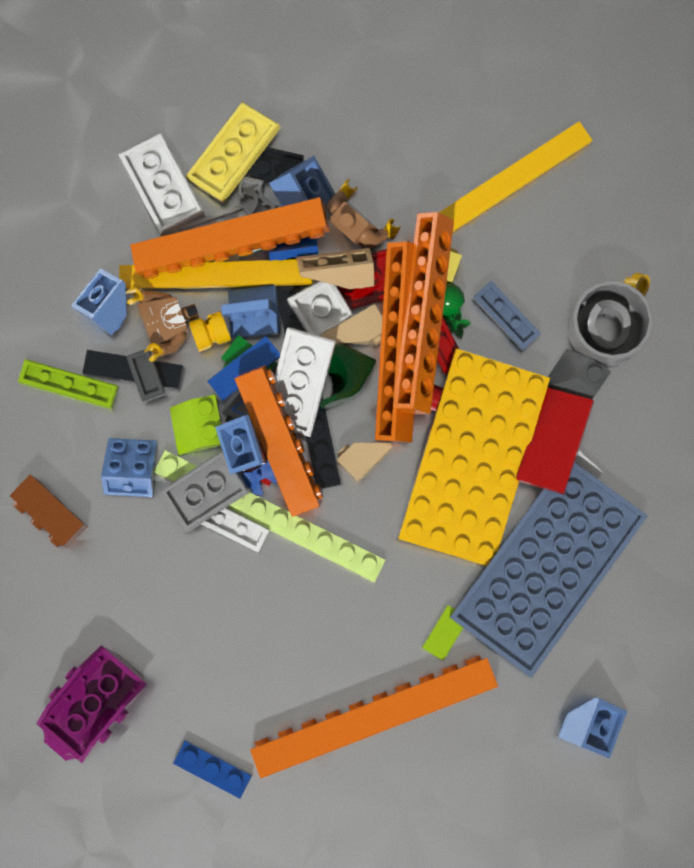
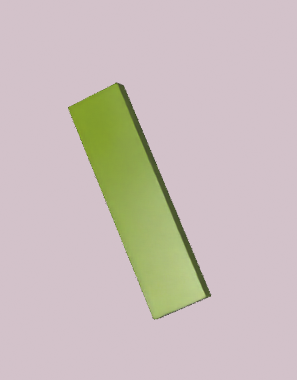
(68, 384)

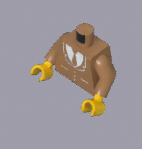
(354, 223)
(163, 320)

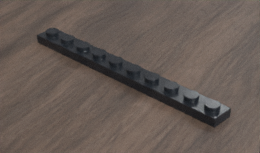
(320, 442)

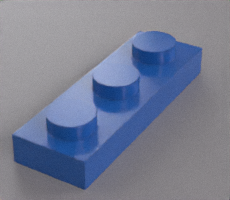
(212, 769)

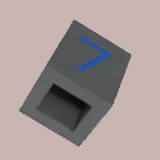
(235, 407)

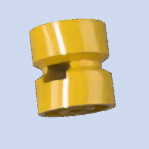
(209, 331)

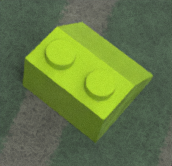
(195, 424)

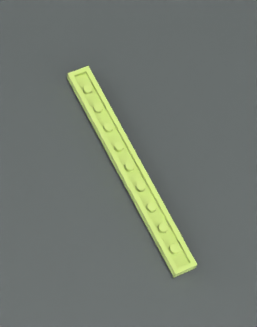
(292, 528)

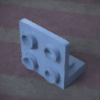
(129, 467)

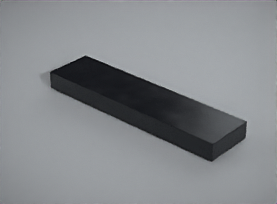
(117, 368)

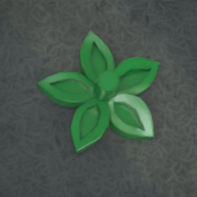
(456, 324)

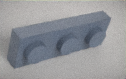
(506, 315)

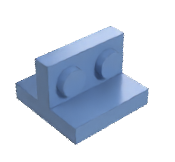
(253, 312)

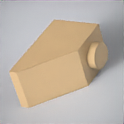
(362, 458)

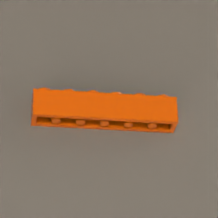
(279, 441)

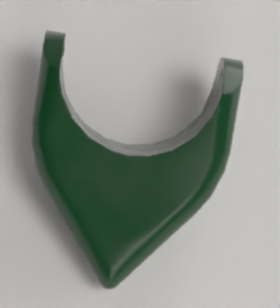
(348, 373)

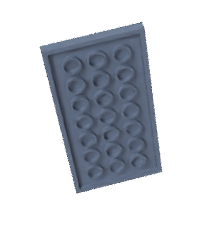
(548, 569)

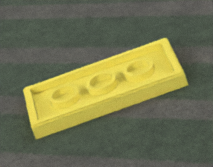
(232, 152)

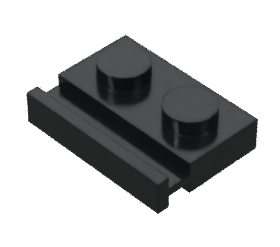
(274, 163)

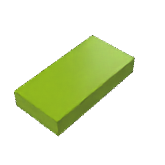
(443, 635)

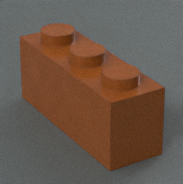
(47, 512)

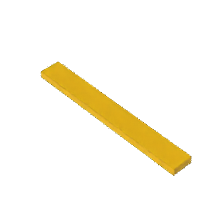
(517, 176)
(220, 275)

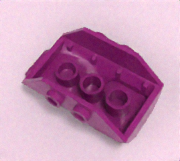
(89, 704)

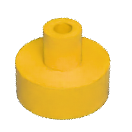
(639, 281)

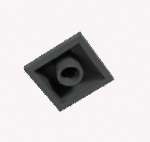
(578, 375)

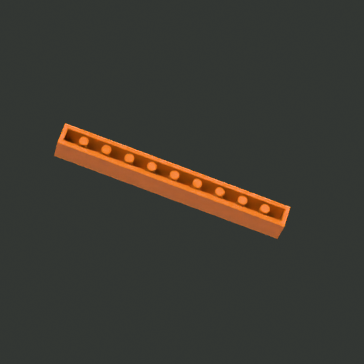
(374, 717)

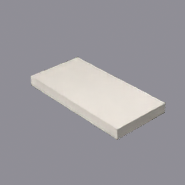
(161, 184)
(303, 376)

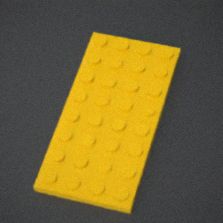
(473, 457)

